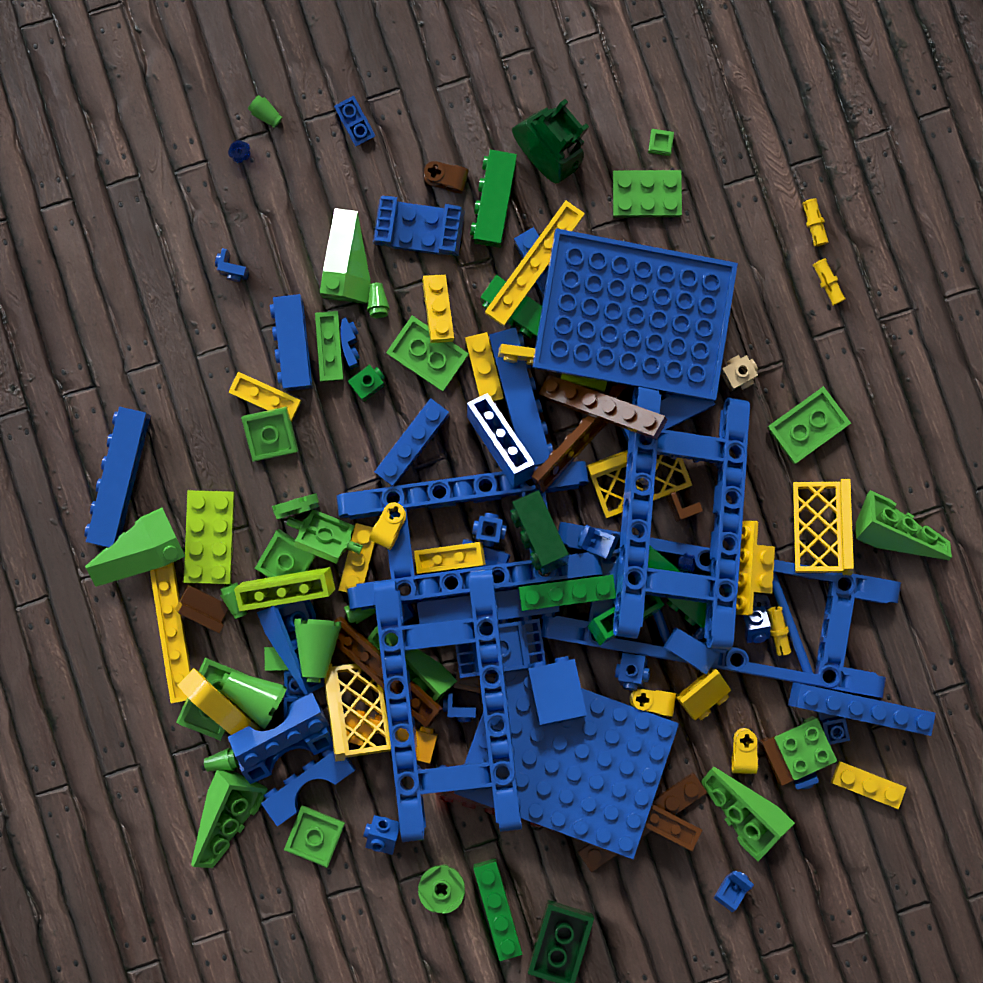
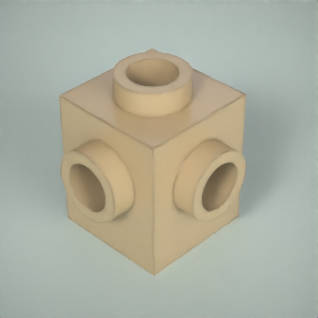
(732, 376)

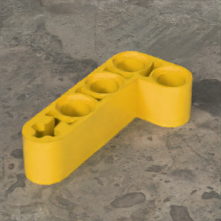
(214, 703)

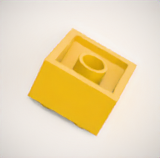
(703, 694)

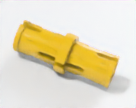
(815, 222)
(829, 282)
(779, 631)

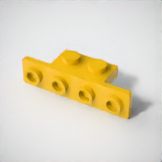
(754, 569)

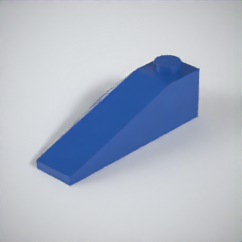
(280, 630)

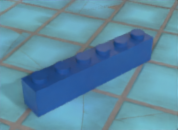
(520, 398)
(118, 476)
(460, 608)
(861, 709)

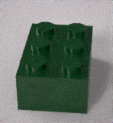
(539, 533)
(560, 943)

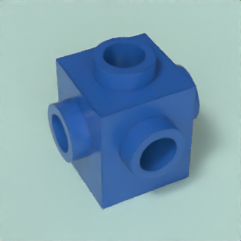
(493, 521)
(629, 664)
(382, 834)

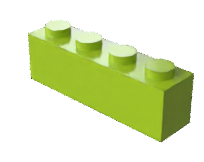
(284, 589)

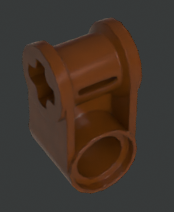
(449, 177)

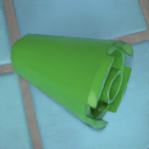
(316, 646)
(253, 695)

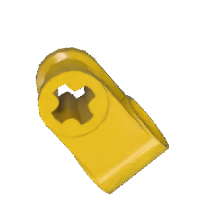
(387, 530)
(657, 701)
(744, 756)

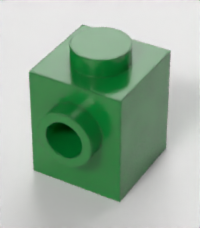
(367, 382)

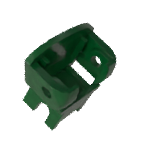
(546, 137)

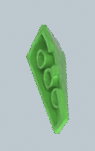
(345, 264)
(890, 529)
(141, 549)
(423, 670)
(226, 809)
(752, 816)

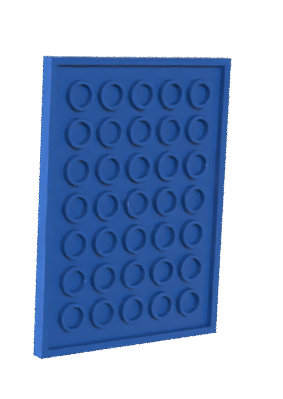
(634, 315)
(583, 773)

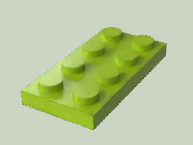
(209, 537)

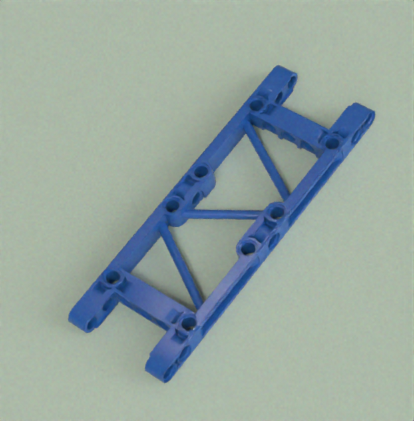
(833, 633)

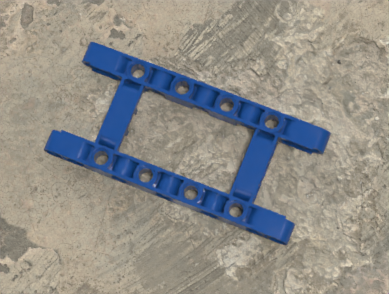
(458, 490)
(727, 523)
(494, 702)

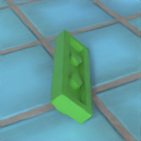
(329, 346)

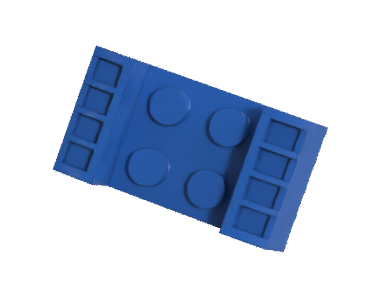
(418, 227)
(520, 648)

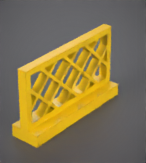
(619, 461)
(844, 527)
(337, 716)

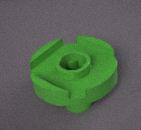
(295, 506)
(438, 902)

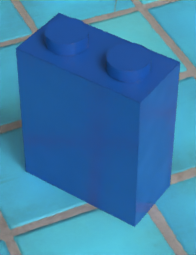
(556, 691)

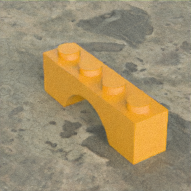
(425, 737)

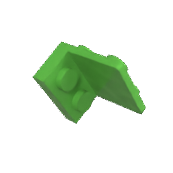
(805, 748)

